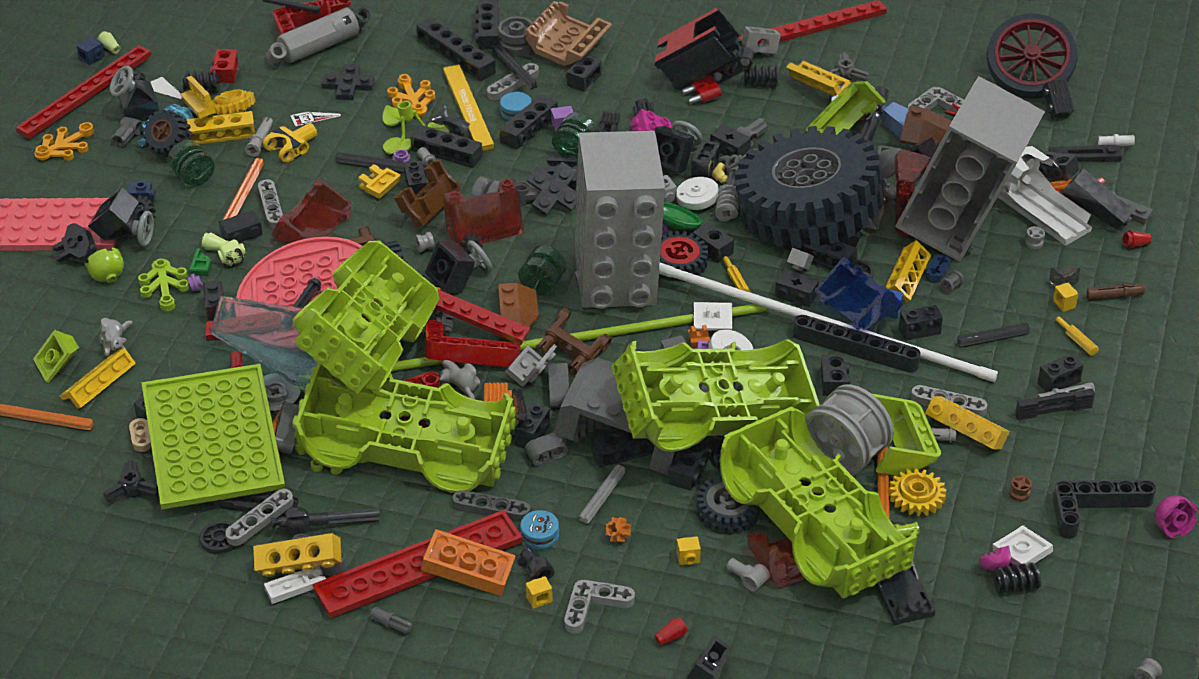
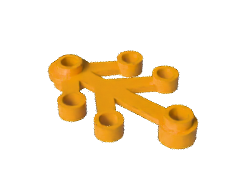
(404, 82)
(44, 152)

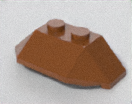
(518, 303)

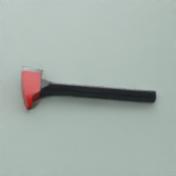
(322, 10)

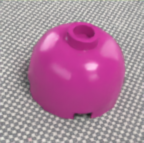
(1176, 516)

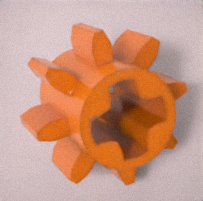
(618, 529)

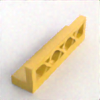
(821, 82)
(198, 99)
(905, 266)
(99, 378)

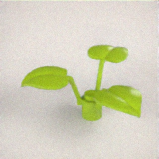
(404, 113)

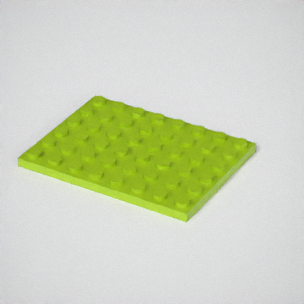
(212, 436)

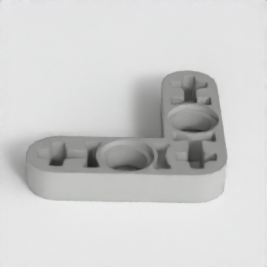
(935, 97)
(591, 595)

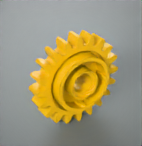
(233, 102)
(917, 492)

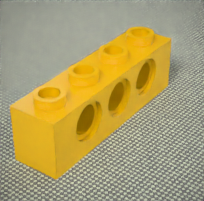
(222, 127)
(967, 422)
(266, 554)

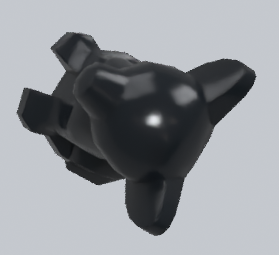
(453, 124)
(538, 565)

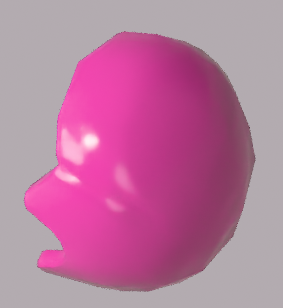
(1000, 558)

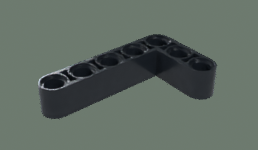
(1097, 494)

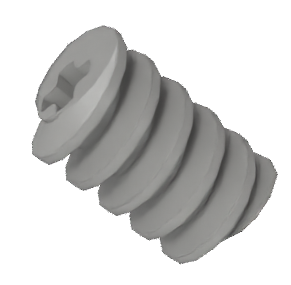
(727, 203)

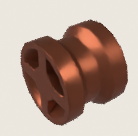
(1020, 488)

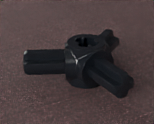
(131, 484)

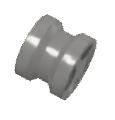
(1034, 237)
(424, 242)
(1148, 669)

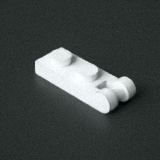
(293, 584)

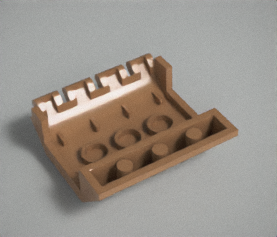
(563, 37)

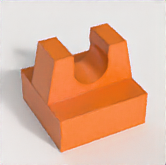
(695, 335)

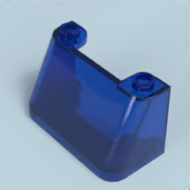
(857, 295)

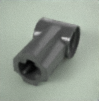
(127, 129)
(754, 130)
(526, 193)

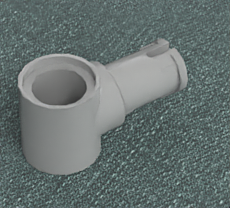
(751, 576)

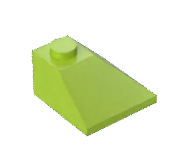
(55, 354)

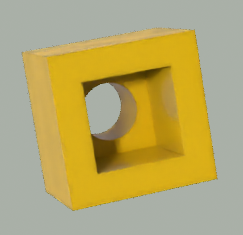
(1065, 297)
(688, 550)
(539, 592)

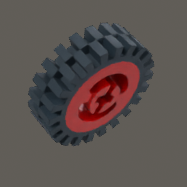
(684, 253)

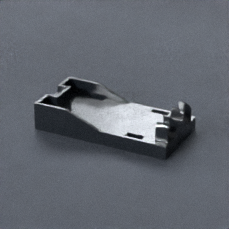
(906, 595)

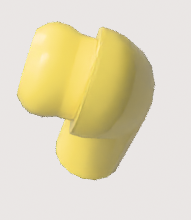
(718, 173)

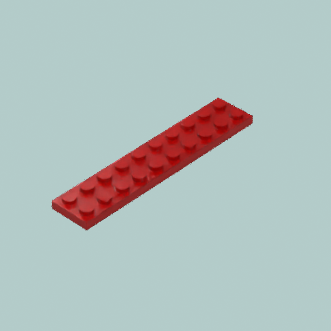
(403, 567)

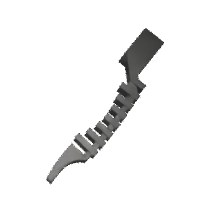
(553, 447)

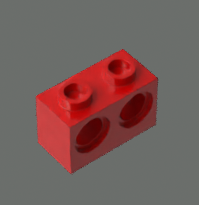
(225, 65)

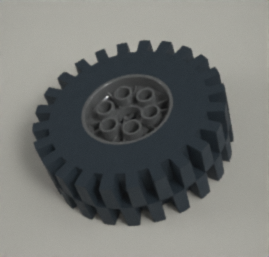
(809, 186)

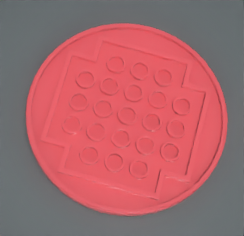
(285, 272)

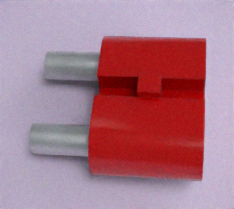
(704, 89)

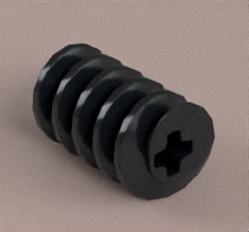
(761, 75)
(206, 81)
(1016, 576)

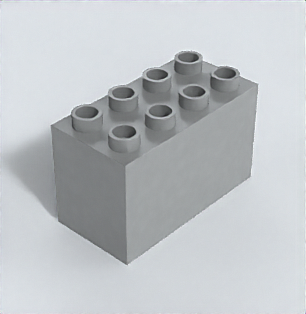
(969, 168)
(618, 218)

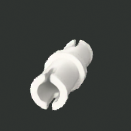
(1126, 140)

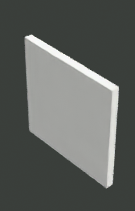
(713, 315)

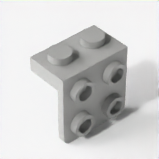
(529, 365)

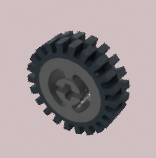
(726, 514)

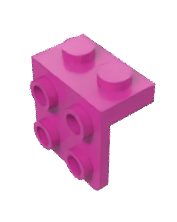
(648, 121)

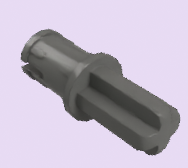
(390, 620)

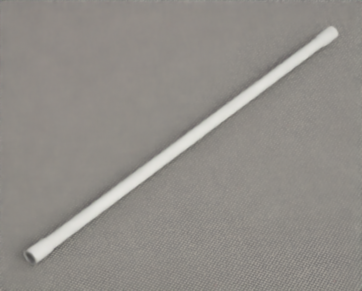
(670, 271)

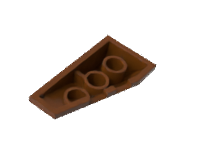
(923, 124)

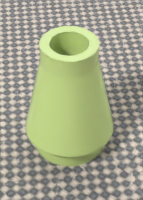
(109, 42)
(212, 242)

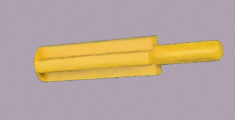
(735, 275)
(1076, 335)

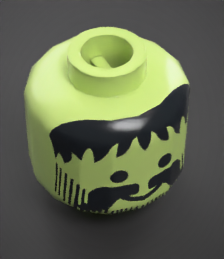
(231, 253)

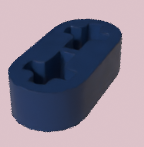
(936, 266)

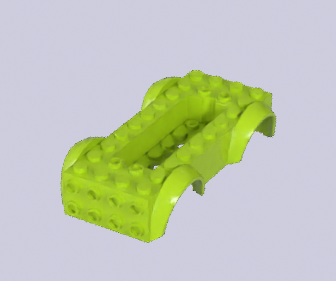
(347, 344)
(671, 411)
(453, 453)
(833, 549)

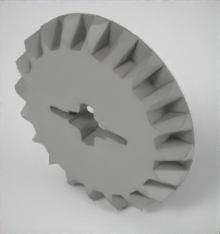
(287, 392)

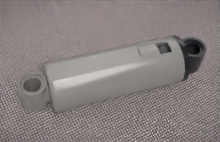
(318, 35)

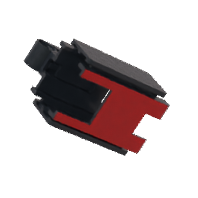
(701, 49)

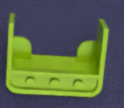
(849, 107)
(912, 438)

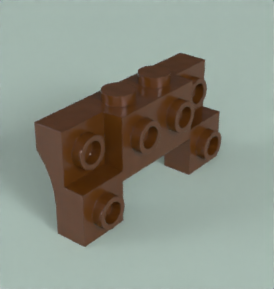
(431, 198)

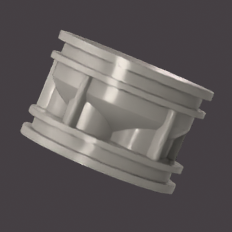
(851, 425)

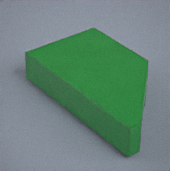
(200, 264)

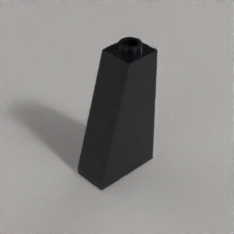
(1097, 199)

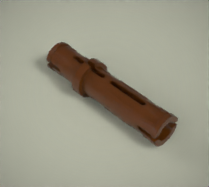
(1115, 291)

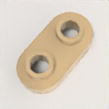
(140, 435)

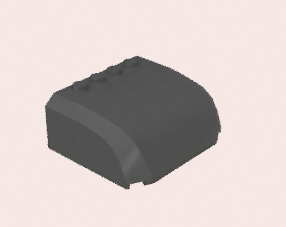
(597, 397)

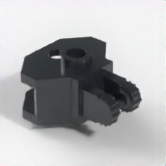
(76, 242)

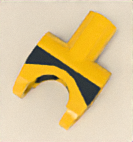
(292, 142)

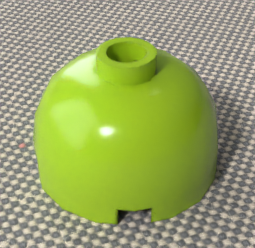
(105, 265)

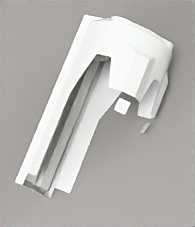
(1045, 206)

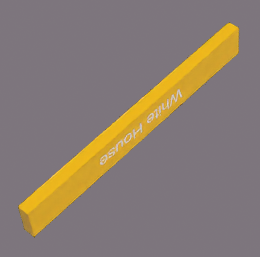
(468, 106)

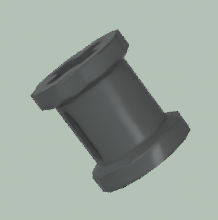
(951, 281)

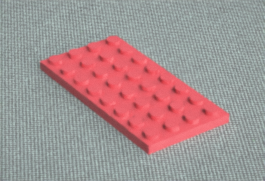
(43, 222)

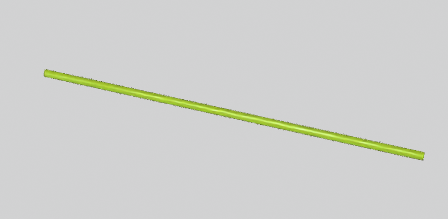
(594, 334)

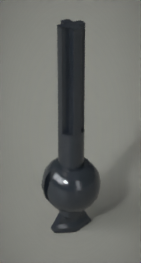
(298, 520)

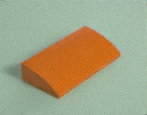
(468, 562)

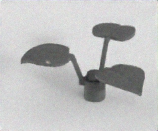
(887, 170)

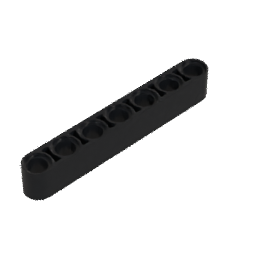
(856, 343)

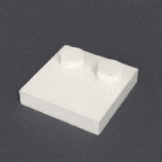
(1025, 546)

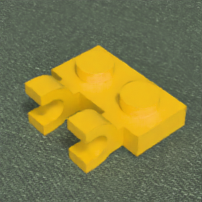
(379, 181)

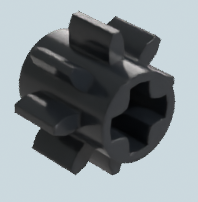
(642, 104)
(470, 237)

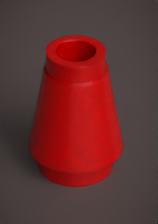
(1134, 239)
(671, 631)

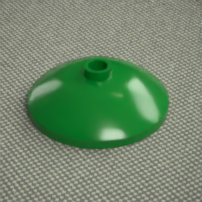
(679, 218)

